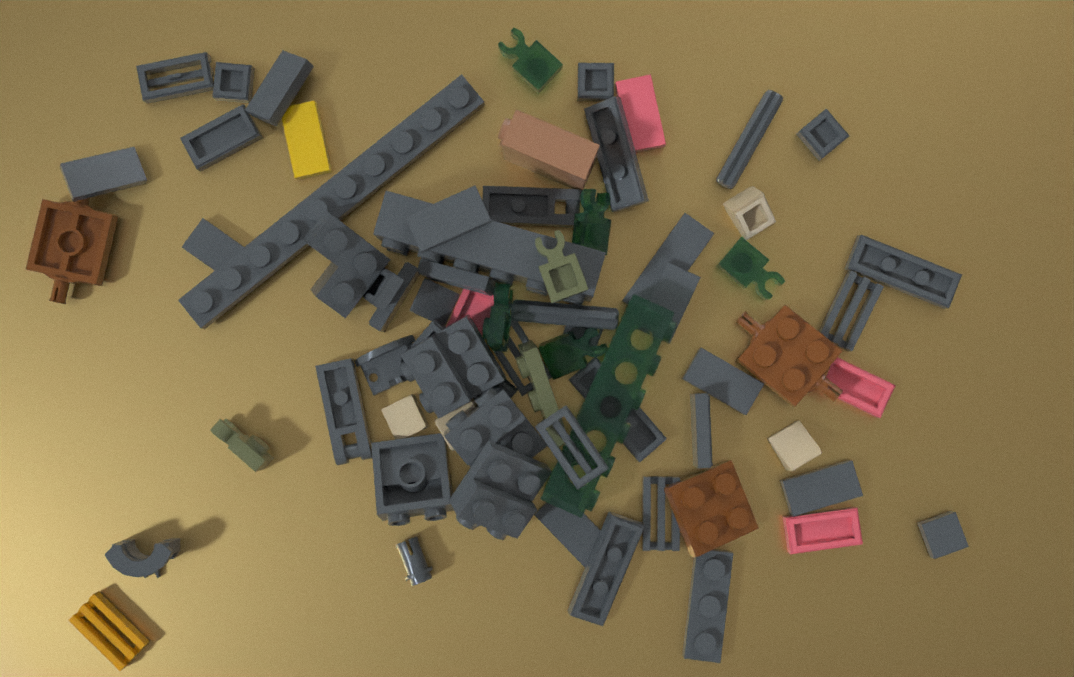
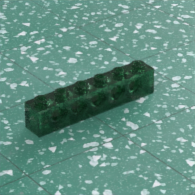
(638, 314)

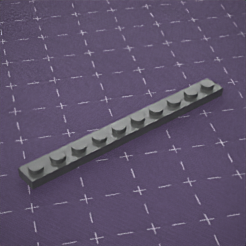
(337, 196)

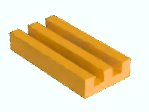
(99, 641)

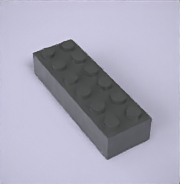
(494, 248)

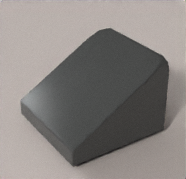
(434, 301)

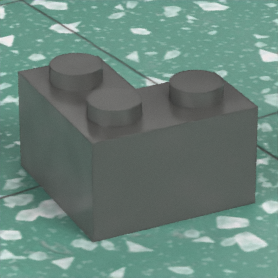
(352, 265)

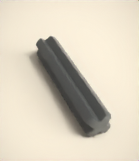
(749, 139)
(565, 314)

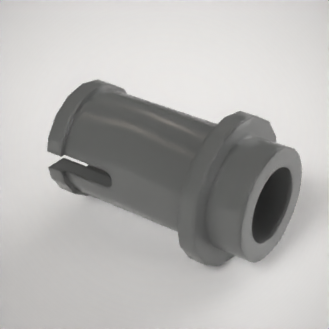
(416, 563)

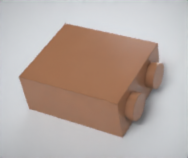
(547, 150)

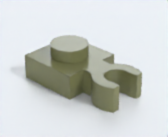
(561, 274)
(249, 449)

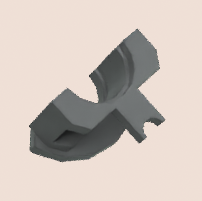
(386, 364)
(131, 562)

